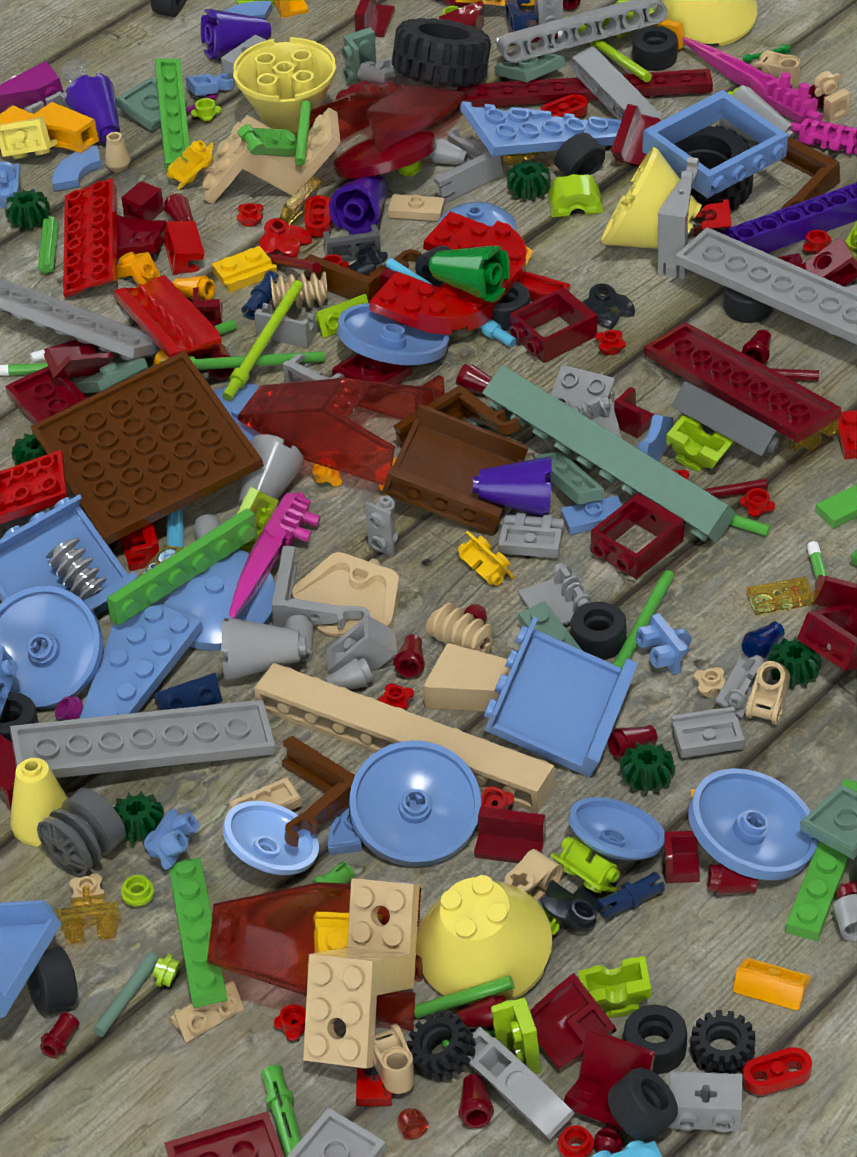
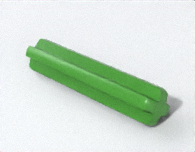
(48, 245)

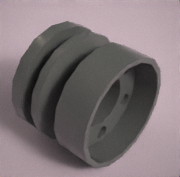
(81, 831)

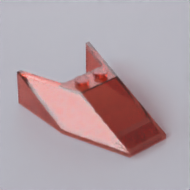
(390, 110)
(319, 424)
(274, 934)

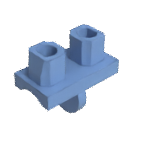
(8, 181)
(666, 643)
(171, 837)

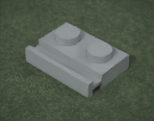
(707, 732)

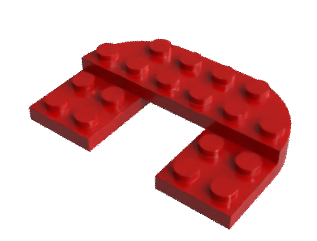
(446, 307)

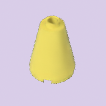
(34, 798)

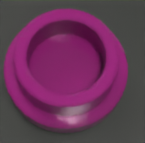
(69, 708)

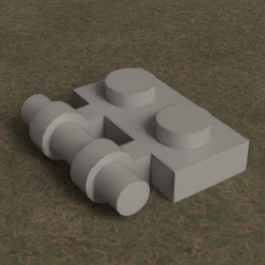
(531, 535)

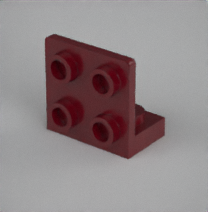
(603, 1065)

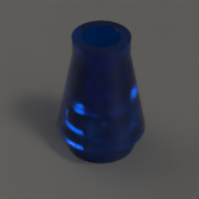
(761, 640)

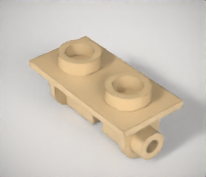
(198, 1020)

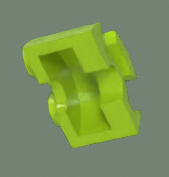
(574, 193)
(694, 446)
(618, 989)

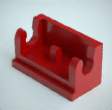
(716, 217)
(182, 245)
(140, 547)

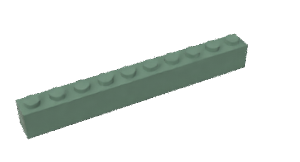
(608, 453)

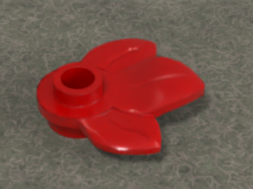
(283, 238)

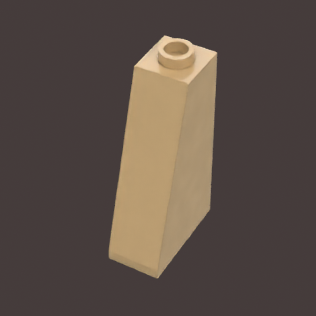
(463, 679)

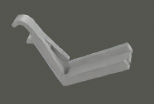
(472, 174)
(674, 222)
(318, 613)

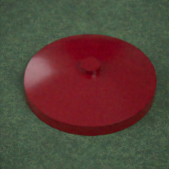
(367, 161)

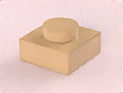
(836, 105)

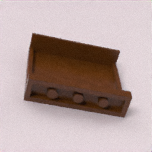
(439, 467)

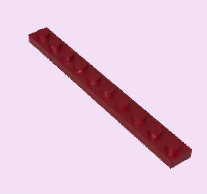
(549, 90)

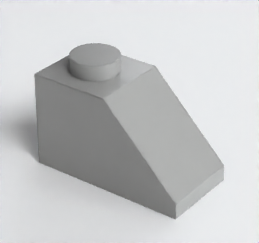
(365, 640)

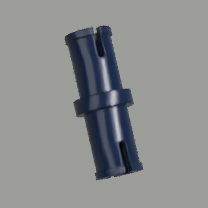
(260, 294)
(630, 895)

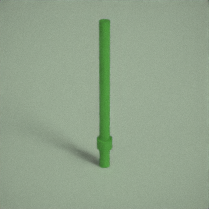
(263, 360)
(645, 617)

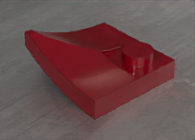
(139, 235)
(564, 1020)

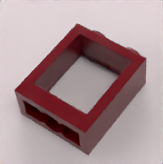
(560, 303)
(639, 511)
(833, 626)

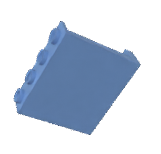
(25, 552)
(558, 700)
(24, 937)

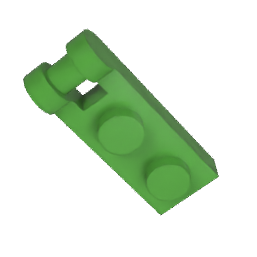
(268, 141)

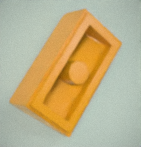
(771, 983)

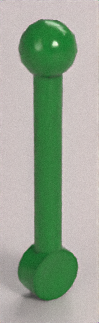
(785, 49)

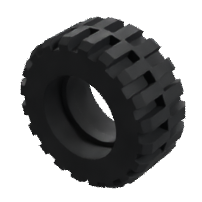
(441, 52)
(713, 148)

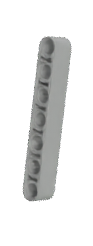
(571, 25)

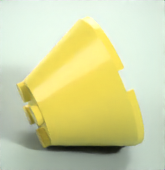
(713, 19)
(282, 76)
(636, 215)
(484, 934)

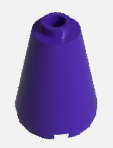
(228, 30)
(96, 100)
(358, 204)
(517, 485)

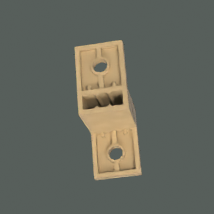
(277, 170)
(348, 979)

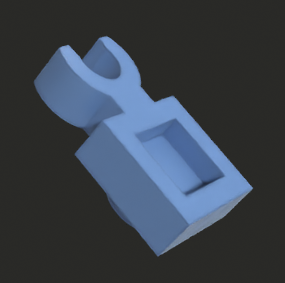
(206, 84)

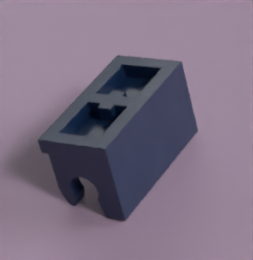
(519, 19)

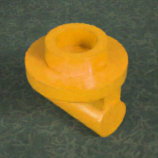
(324, 474)

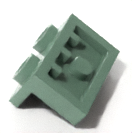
(358, 49)

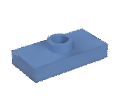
(586, 517)

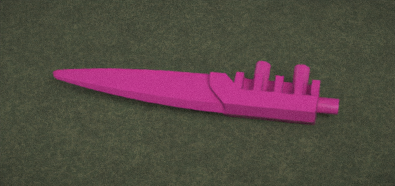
(775, 91)
(827, 134)
(278, 532)

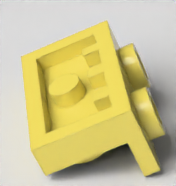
(25, 137)

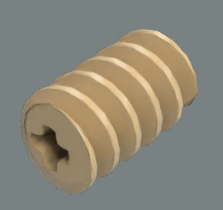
(311, 290)
(455, 628)

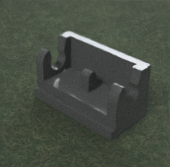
(349, 245)

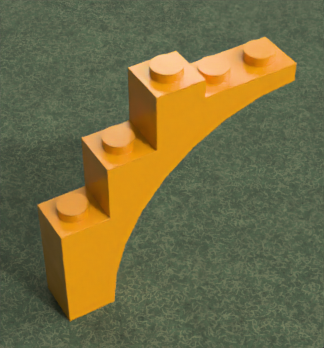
(69, 127)

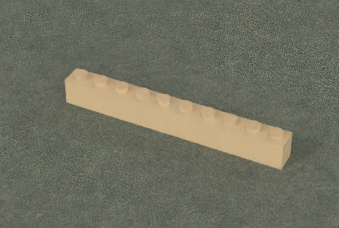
(376, 725)

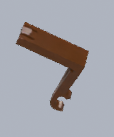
(822, 169)
(352, 283)
(462, 404)
(325, 776)

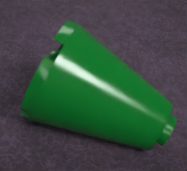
(473, 270)

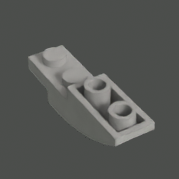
(518, 1085)

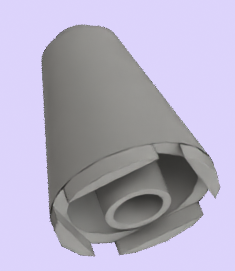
(757, 104)
(279, 468)
(256, 646)

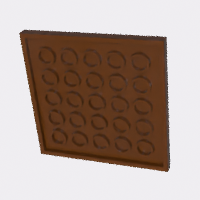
(147, 447)

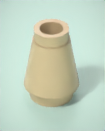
(116, 154)

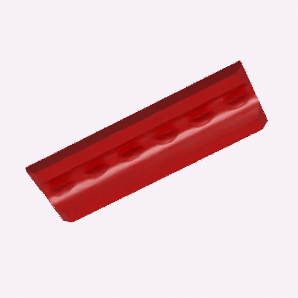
(90, 237)
(168, 317)
(32, 486)

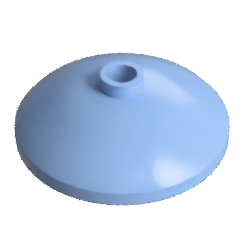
(257, 838)

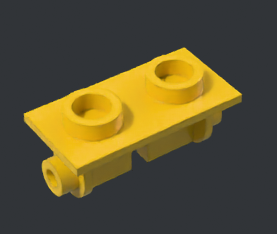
(186, 171)
(493, 565)

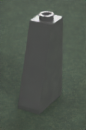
(727, 420)

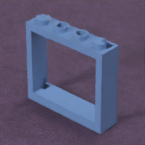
(703, 114)

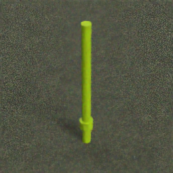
(619, 58)
(241, 375)

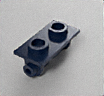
(193, 693)

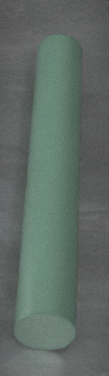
(125, 995)

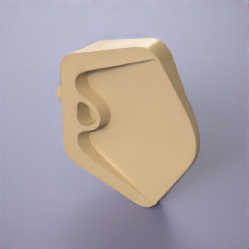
(351, 582)

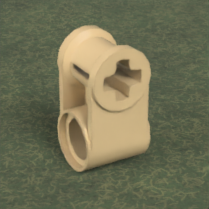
(779, 63)
(768, 695)
(534, 874)
(394, 1060)

